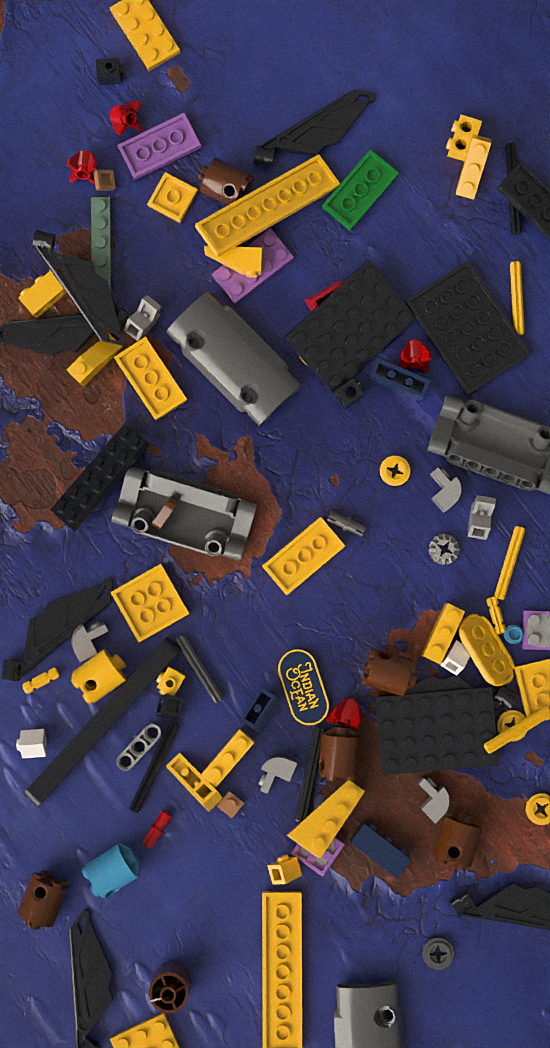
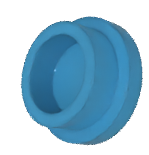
(513, 634)

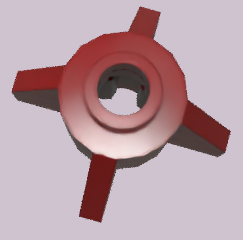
(123, 115)
(82, 166)
(415, 356)
(346, 714)

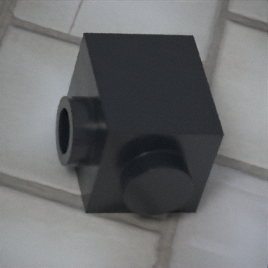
(109, 71)

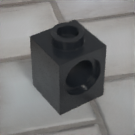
(343, 399)
(169, 707)

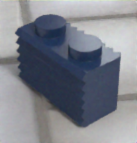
(261, 710)

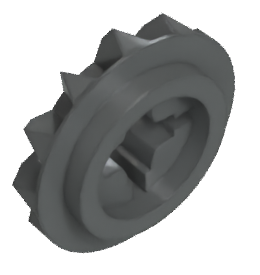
(445, 958)

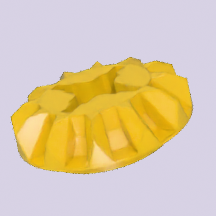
(403, 467)
(507, 717)
(531, 808)

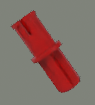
(156, 829)

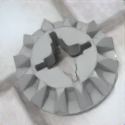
(435, 551)

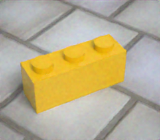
(473, 166)
(42, 294)
(442, 633)
(228, 757)

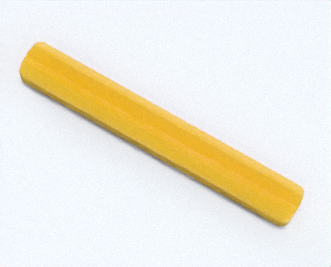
(517, 297)
(509, 562)
(517, 730)

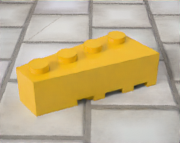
(323, 824)

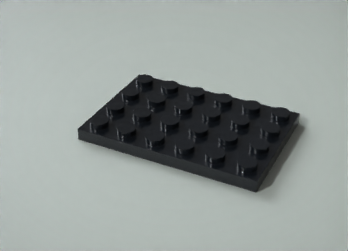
(350, 326)
(467, 328)
(436, 730)

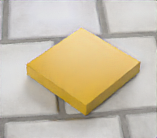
(172, 197)

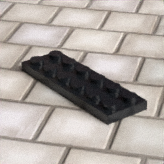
(99, 477)

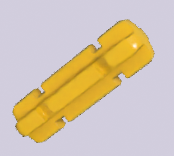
(496, 615)
(41, 680)

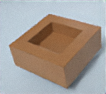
(104, 180)
(230, 804)

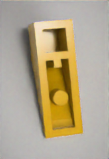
(241, 259)
(93, 361)
(194, 782)

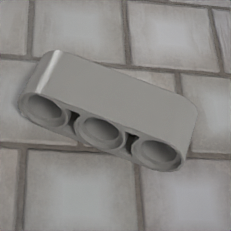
(136, 755)

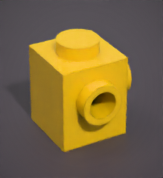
(170, 681)
(284, 870)

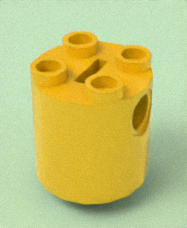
(104, 671)

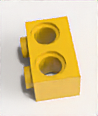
(462, 137)

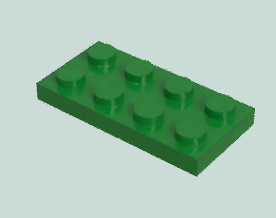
(360, 190)

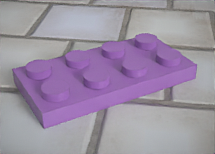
(159, 146)
(274, 258)

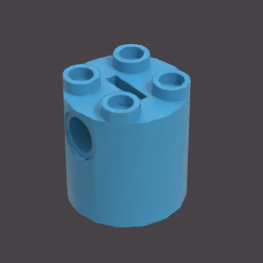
(112, 870)

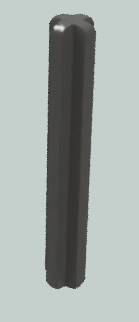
(199, 668)

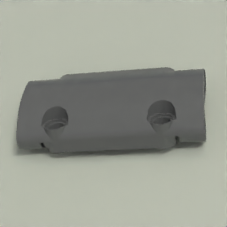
(233, 358)
(493, 443)
(195, 519)
(358, 1018)

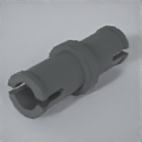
(346, 523)

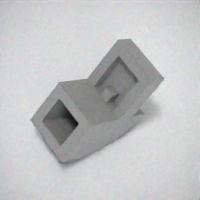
(143, 319)
(450, 490)
(480, 517)
(82, 640)
(276, 766)
(438, 801)

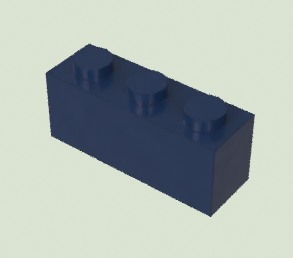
(399, 379)
(380, 849)

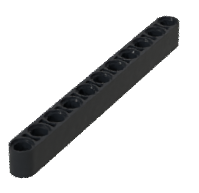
(102, 722)

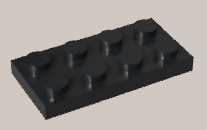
(528, 196)

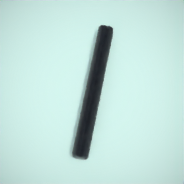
(515, 215)
(153, 767)
(309, 774)

